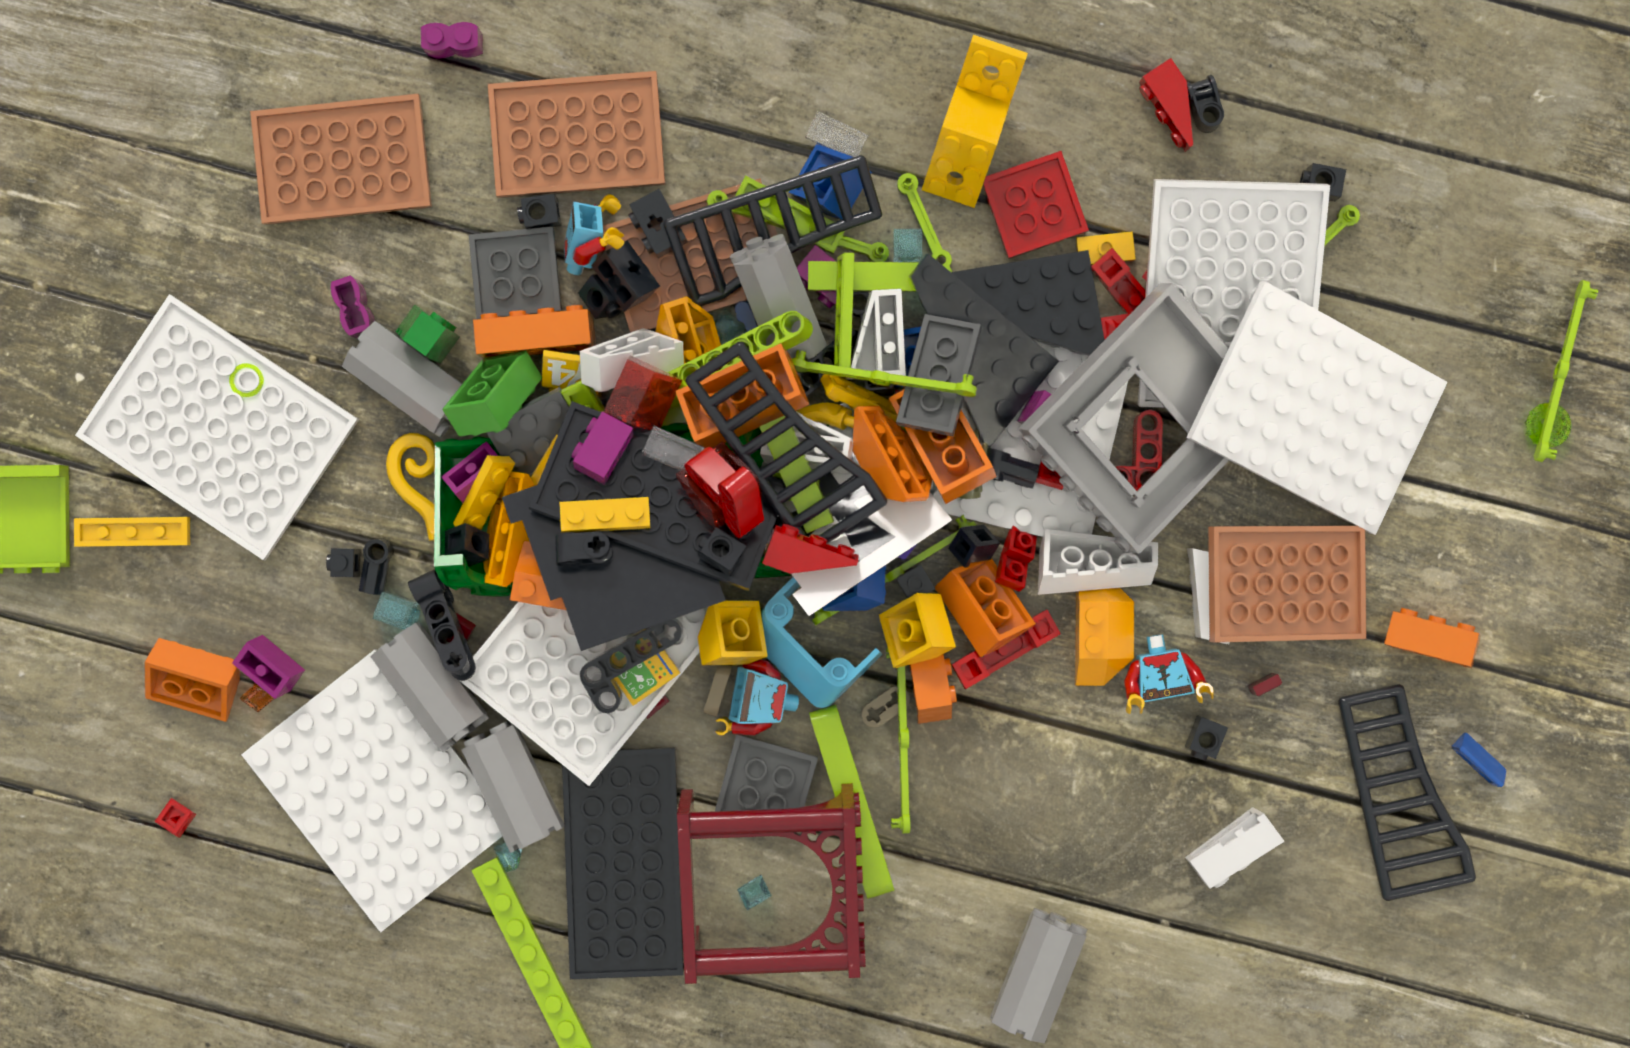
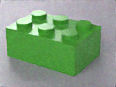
(492, 394)

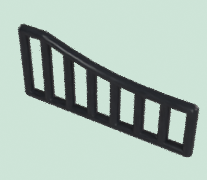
(752, 200)
(791, 419)
(1429, 798)

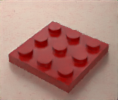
(1034, 204)

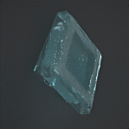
(728, 326)
(509, 860)
(754, 892)

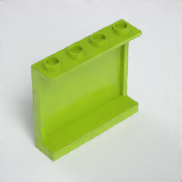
(34, 518)

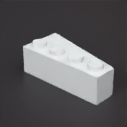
(1091, 563)

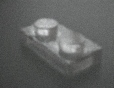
(836, 135)
(670, 448)

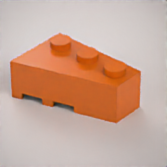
(1433, 637)
(932, 689)

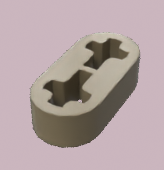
(717, 690)
(879, 701)

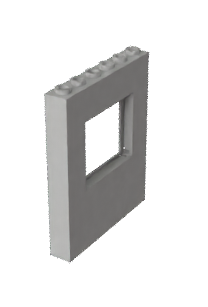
(1177, 361)

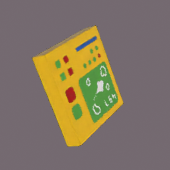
(646, 676)

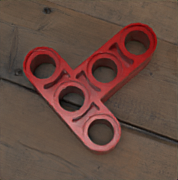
(1141, 437)
(731, 490)

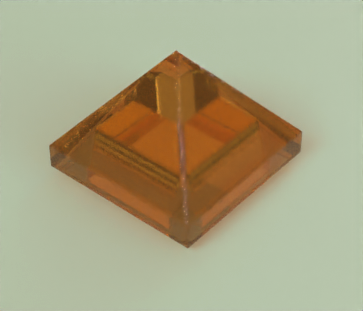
(256, 697)

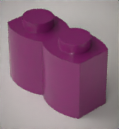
(445, 41)
(352, 300)

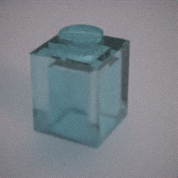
(907, 245)
(396, 610)

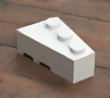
(881, 334)
(604, 362)
(815, 456)
(1200, 591)
(1234, 848)

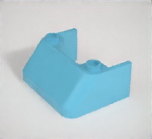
(817, 683)

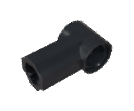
(1013, 469)
(375, 570)

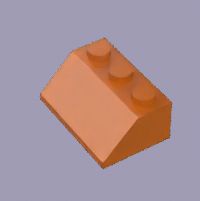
(528, 582)
(984, 609)
(191, 679)

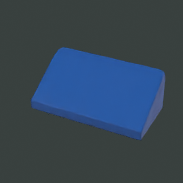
(1480, 760)

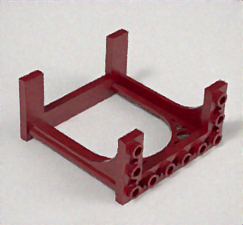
(831, 817)

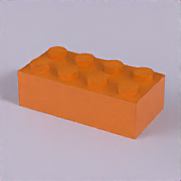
(535, 332)
(778, 367)
(952, 462)

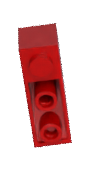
(1169, 95)
(799, 553)

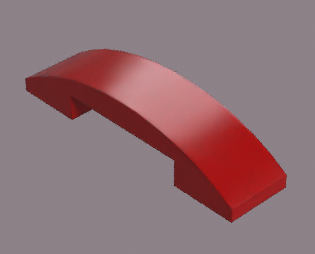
(1119, 281)
(973, 668)

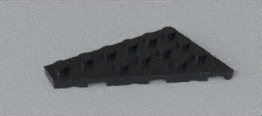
(1045, 298)
(1006, 361)

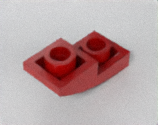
(1014, 559)

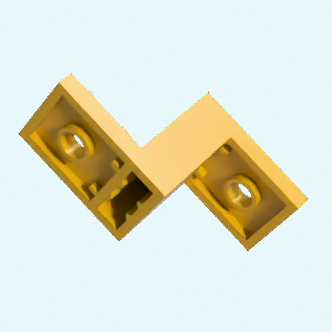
(974, 121)

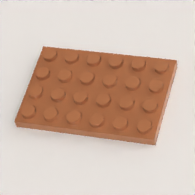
(576, 134)
(341, 159)
(666, 269)
(1286, 583)

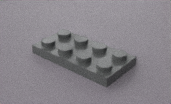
(941, 354)

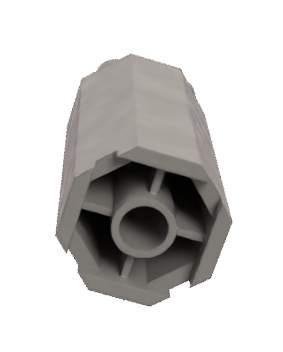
(775, 288)
(403, 376)
(430, 692)
(512, 786)
(1038, 975)

